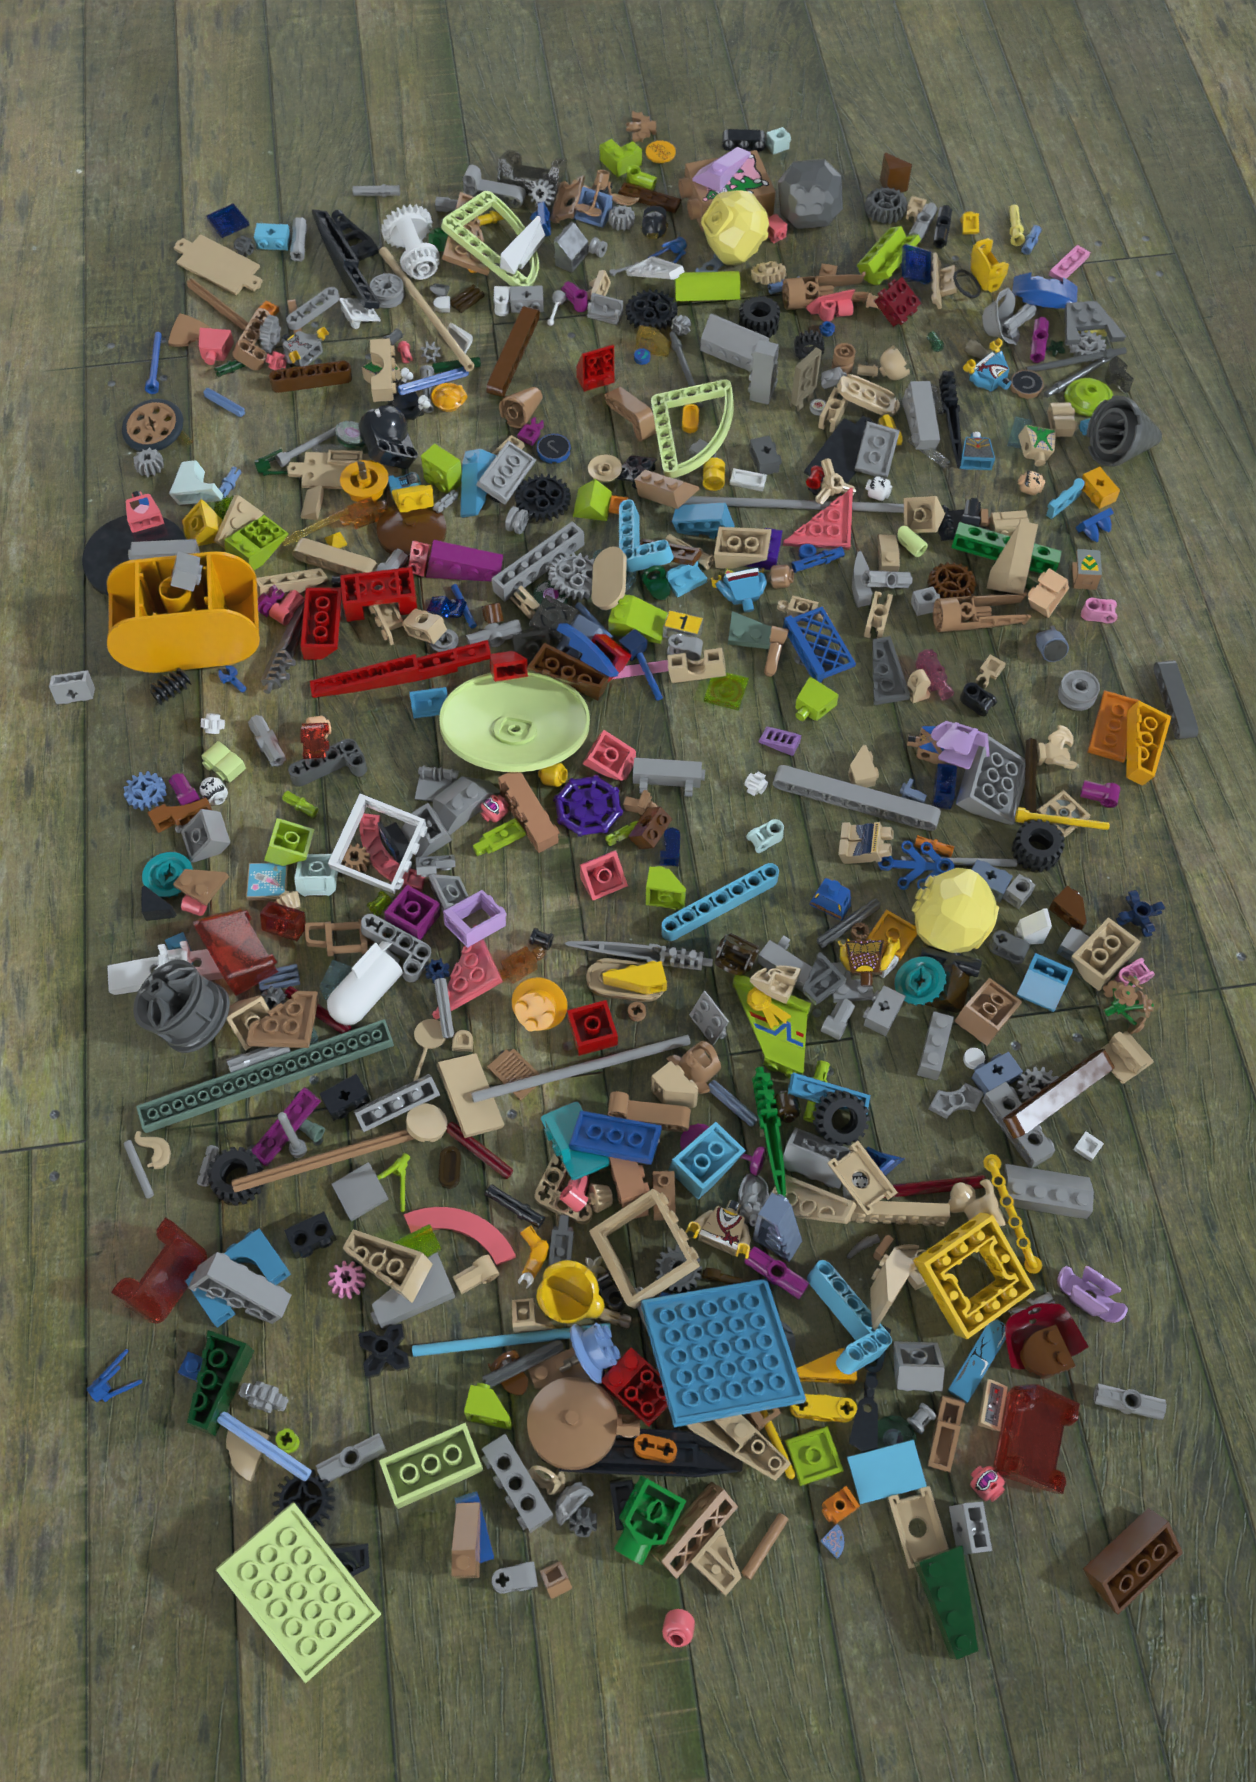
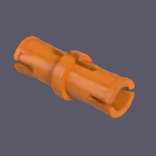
(940, 848)

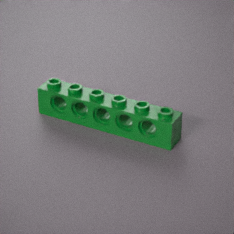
(991, 544)

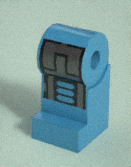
(408, 480)

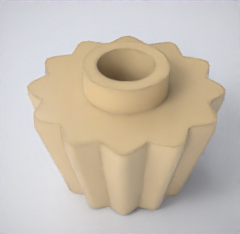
(289, 899)
(599, 1197)

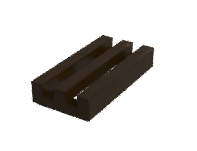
(465, 296)

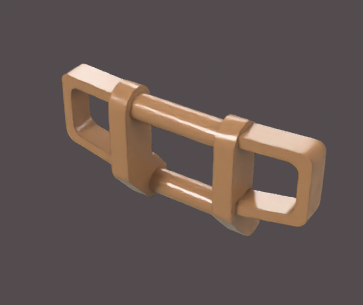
(329, 927)

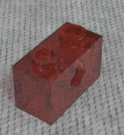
(283, 921)

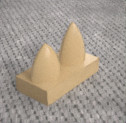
(600, 284)

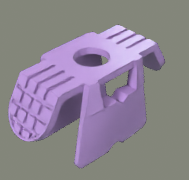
(959, 745)
(1101, 1306)

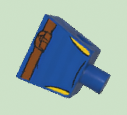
(832, 899)

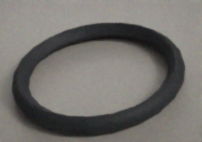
(973, 278)

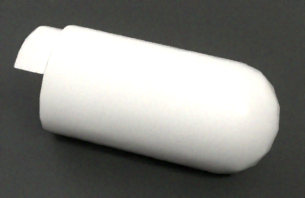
(364, 985)

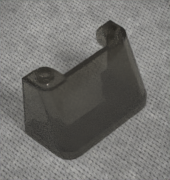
(514, 173)

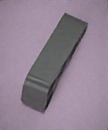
(304, 772)

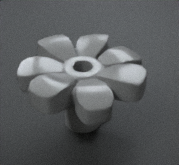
(750, 1213)

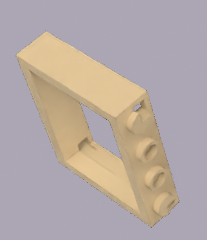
(617, 1271)

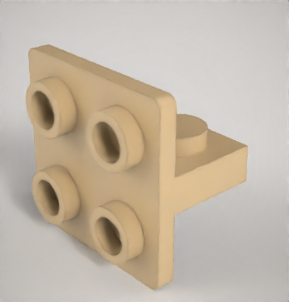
(1126, 1056)

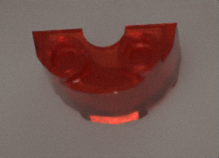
(314, 740)

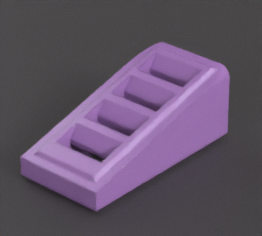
(778, 745)

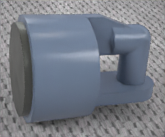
(1052, 644)

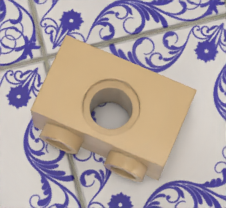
(424, 626)

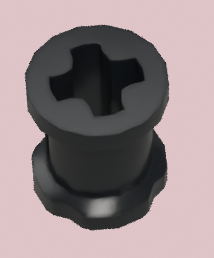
(541, 938)

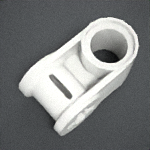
(501, 300)

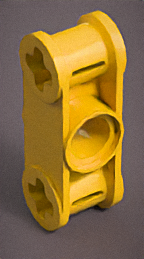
(825, 1408)

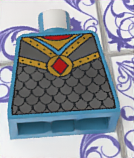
(977, 453)

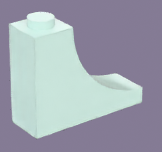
(189, 485)

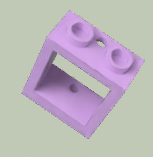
(454, 915)

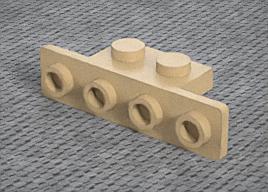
(942, 281)
(388, 618)

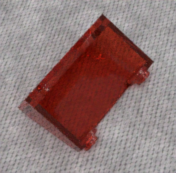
(236, 949)
(165, 1279)
(1033, 1436)

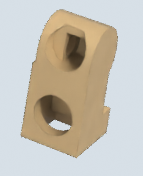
(918, 684)

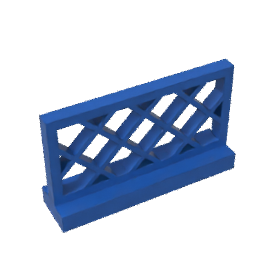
(807, 653)

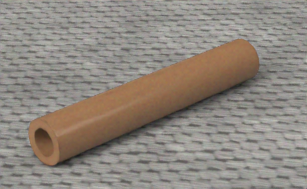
(764, 1546)

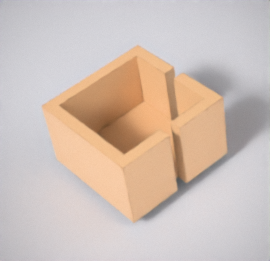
(1048, 592)

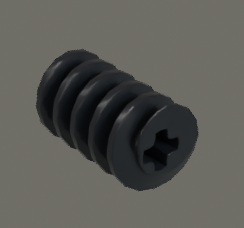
(169, 685)

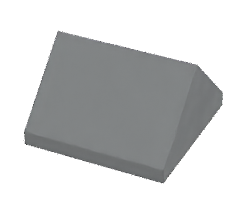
(447, 890)

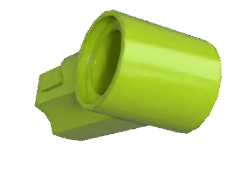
(636, 177)

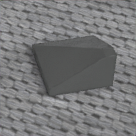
(440, 289)

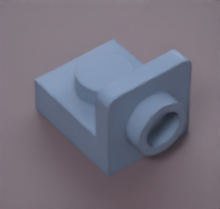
(912, 794)

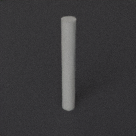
(138, 1169)

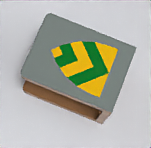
(1087, 569)

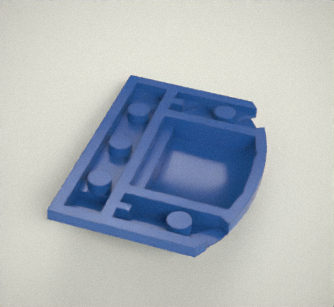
(1043, 291)

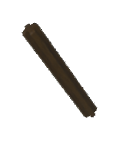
(1030, 775)

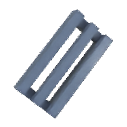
(287, 972)

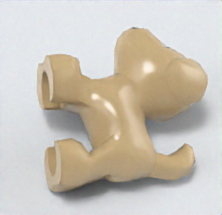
(964, 1200)

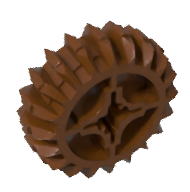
(953, 577)

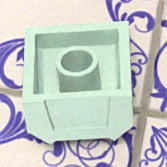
(315, 876)

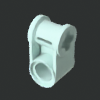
(763, 837)

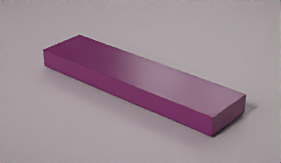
(276, 1137)

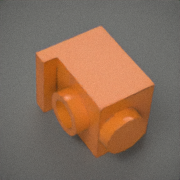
(832, 1513)

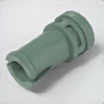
(312, 1130)

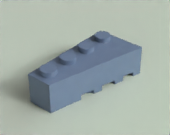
(777, 1227)

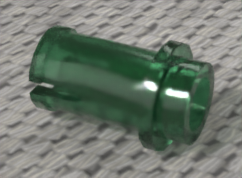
(937, 344)

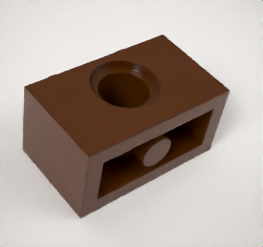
(650, 827)

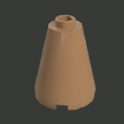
(520, 406)

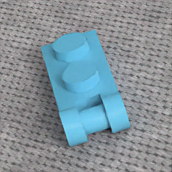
(1065, 498)

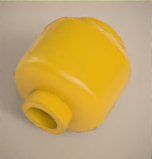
(553, 775)

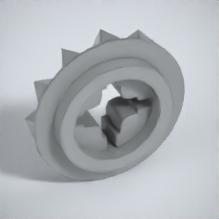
(452, 641)

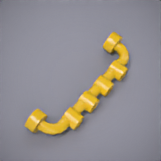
(1032, 1263)

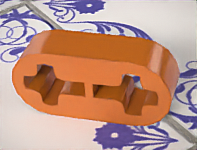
(656, 1443)

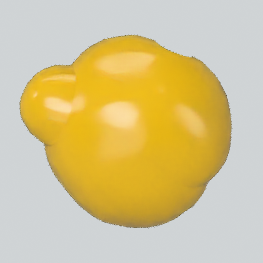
(569, 1293)

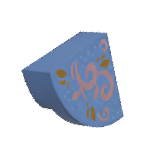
(834, 1541)

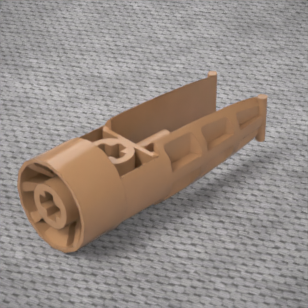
(801, 291)
(951, 616)

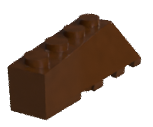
(569, 671)

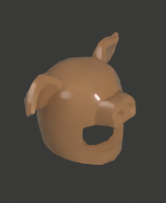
(698, 1065)

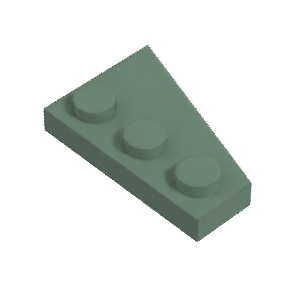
(748, 632)

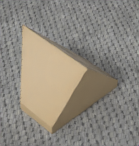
(529, 1317)

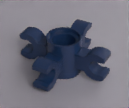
(1137, 919)

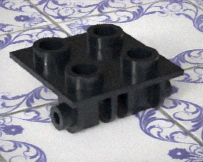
(635, 466)
(949, 523)

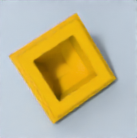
(336, 540)

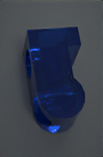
(672, 843)

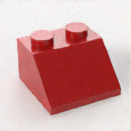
(617, 655)

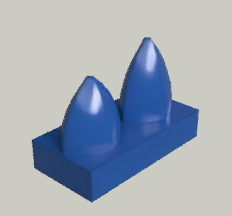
(544, 216)
(1090, 528)

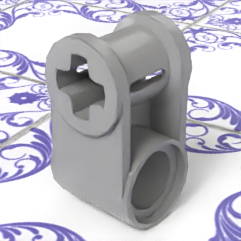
(690, 645)
(520, 1577)

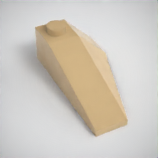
(1013, 563)

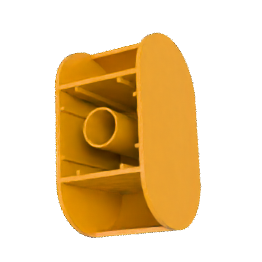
(170, 627)

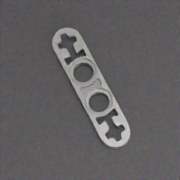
(298, 319)

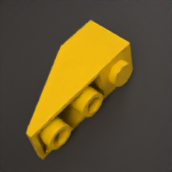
(641, 979)

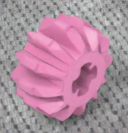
(349, 1287)

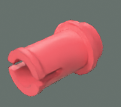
(404, 349)

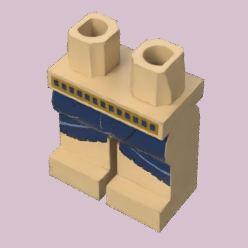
(864, 842)

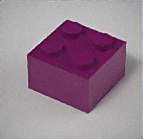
(413, 912)

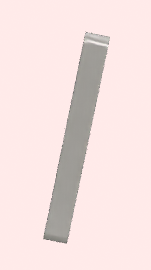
(856, 798)

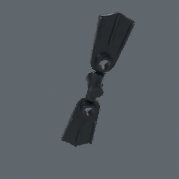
(865, 1424)

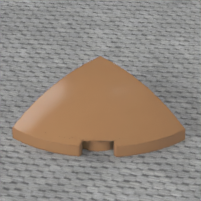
(185, 331)

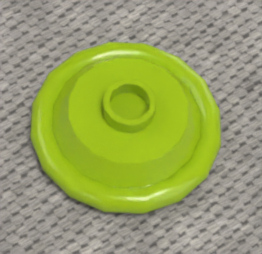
(1086, 395)

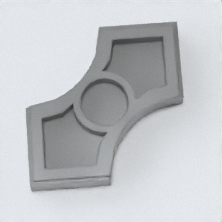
(949, 1102)

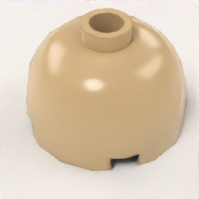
(893, 364)

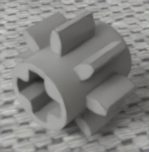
(681, 325)
(429, 356)

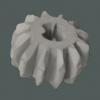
(541, 186)
(621, 217)
(148, 462)

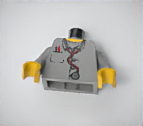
(303, 347)

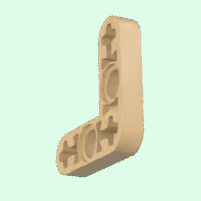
(552, 1202)

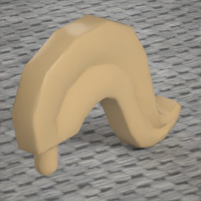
(161, 1150)

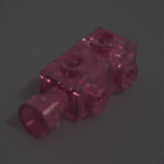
(932, 668)

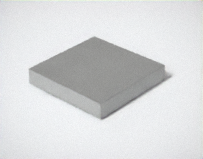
(360, 1191)

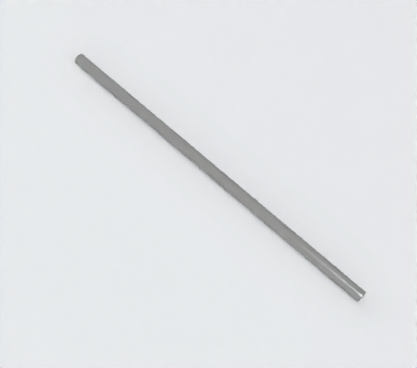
(793, 504)

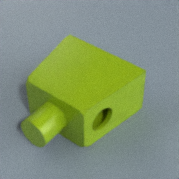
(815, 700)

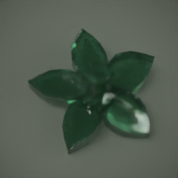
(1056, 347)

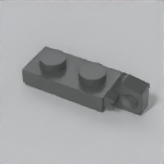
(561, 1241)

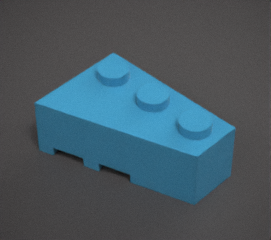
(702, 519)

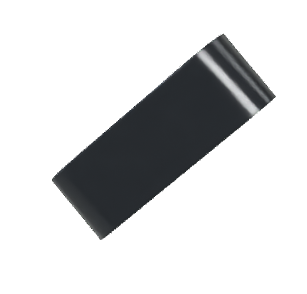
(744, 139)

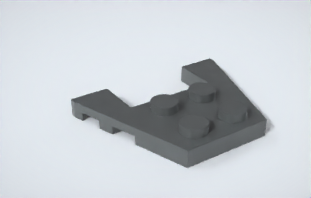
(1089, 316)

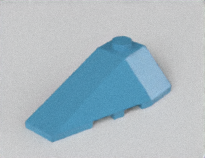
(473, 467)

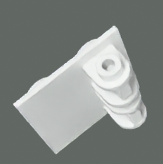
(356, 312)

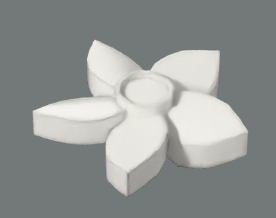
(594, 1265)

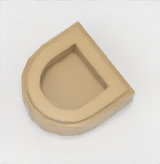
(462, 1041)

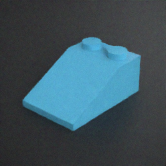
(706, 1160)

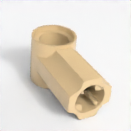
(480, 1272)

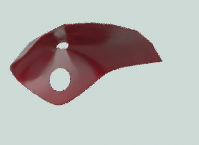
(1051, 1314)

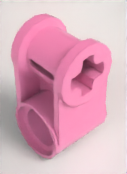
(1099, 610)
(1136, 969)

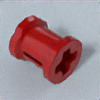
(815, 477)

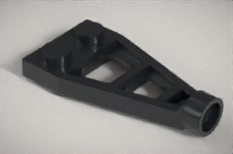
(361, 250)

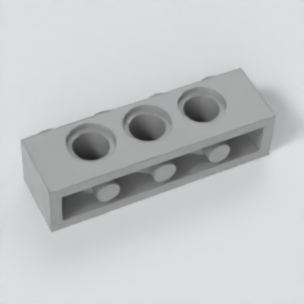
(396, 1102)
(1032, 1154)
(503, 1449)

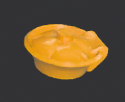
(448, 396)

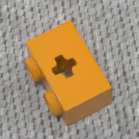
(1100, 487)

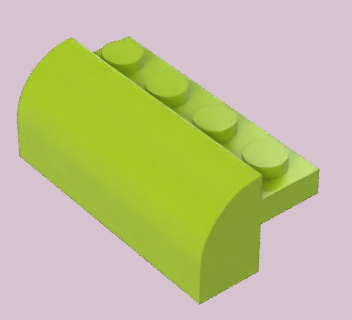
(885, 255)
(707, 286)

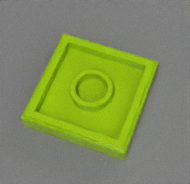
(814, 1456)

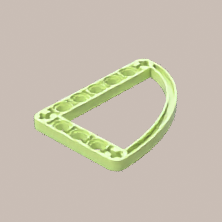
(453, 226)
(723, 388)

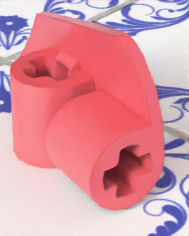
(832, 304)

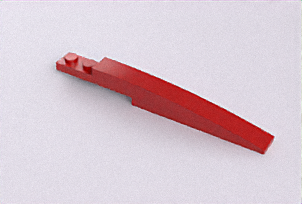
(400, 670)

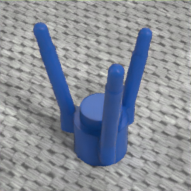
(677, 246)
(100, 1387)

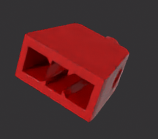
(504, 666)

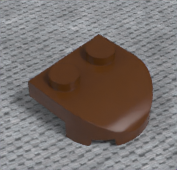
(1046, 1353)

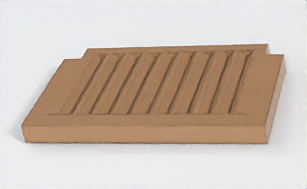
(512, 1067)

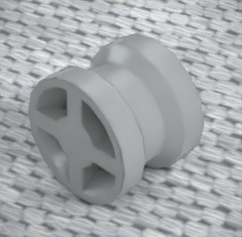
(597, 247)

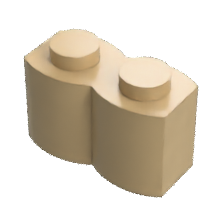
(1062, 419)

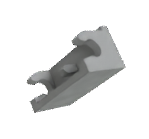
(605, 309)

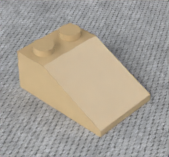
(741, 546)
(888, 1283)

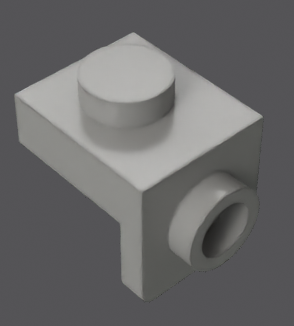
(832, 377)

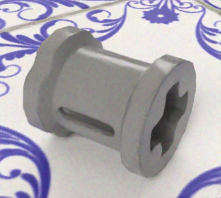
(921, 1418)

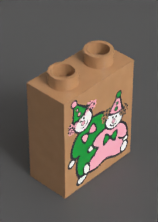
(750, 178)

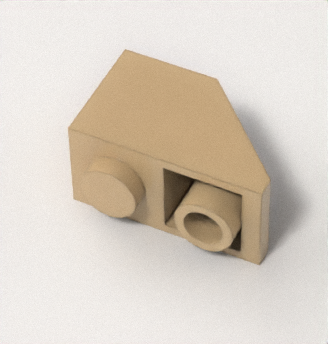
(862, 769)

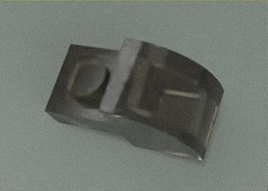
(1117, 374)

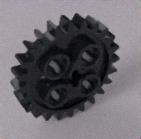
(651, 309)
(543, 497)

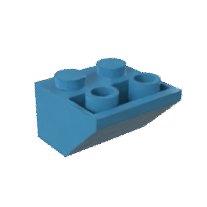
(1044, 982)

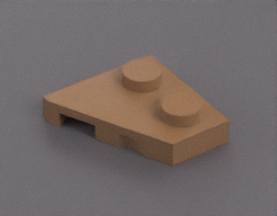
(200, 884)

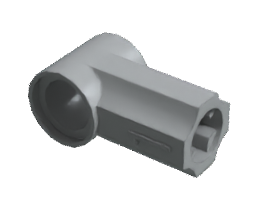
(836, 1022)

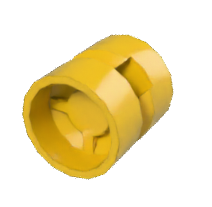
(714, 474)

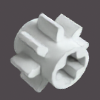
(212, 723)
(756, 783)

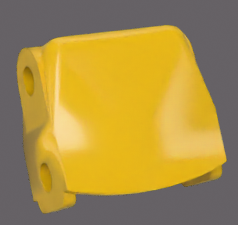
(986, 266)

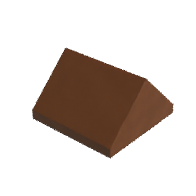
(895, 173)

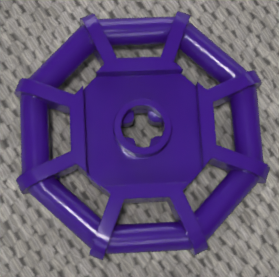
(588, 796)

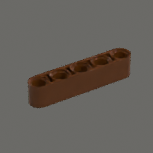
(310, 376)

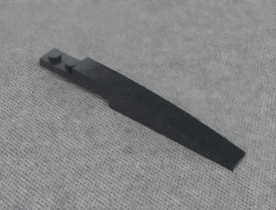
(344, 260)

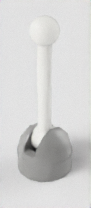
(558, 298)

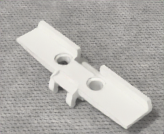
(130, 975)

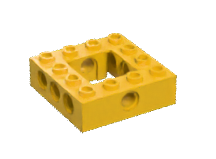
(1010, 1283)

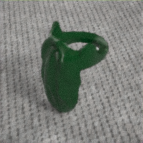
(657, 583)

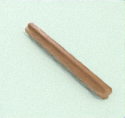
(217, 304)

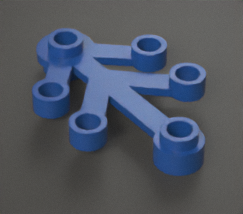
(919, 864)

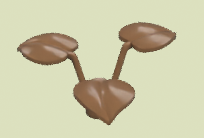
(602, 182)

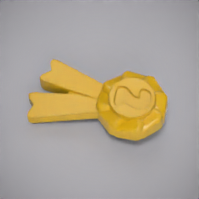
(761, 1002)

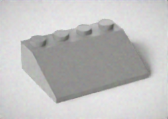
(993, 783)

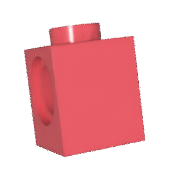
(777, 228)

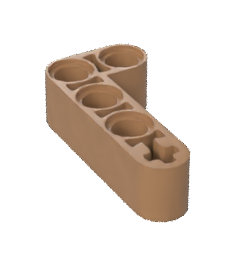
(245, 349)
(634, 411)
(670, 1117)

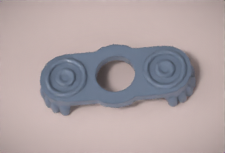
(715, 262)

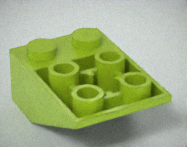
(256, 541)

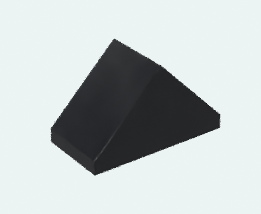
(155, 907)

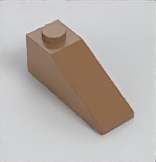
(466, 1541)

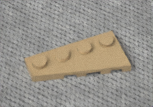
(816, 1203)

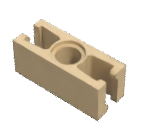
(833, 411)
(878, 615)

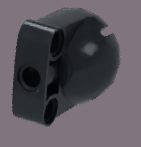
(387, 437)

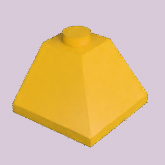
(201, 524)

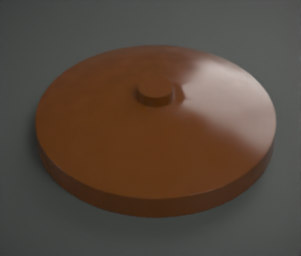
(399, 529)

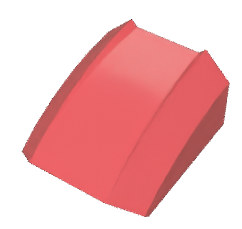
(610, 757)

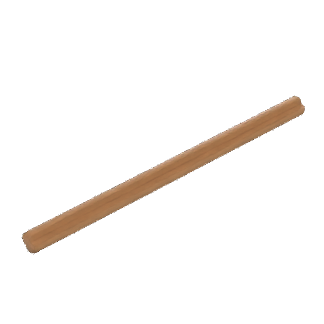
(320, 1160)

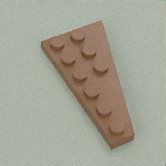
(456, 253)

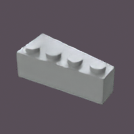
(763, 371)
(240, 1288)

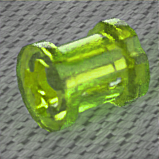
(379, 903)

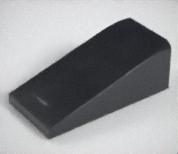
(620, 1493)

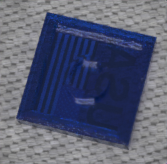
(227, 220)
(916, 264)

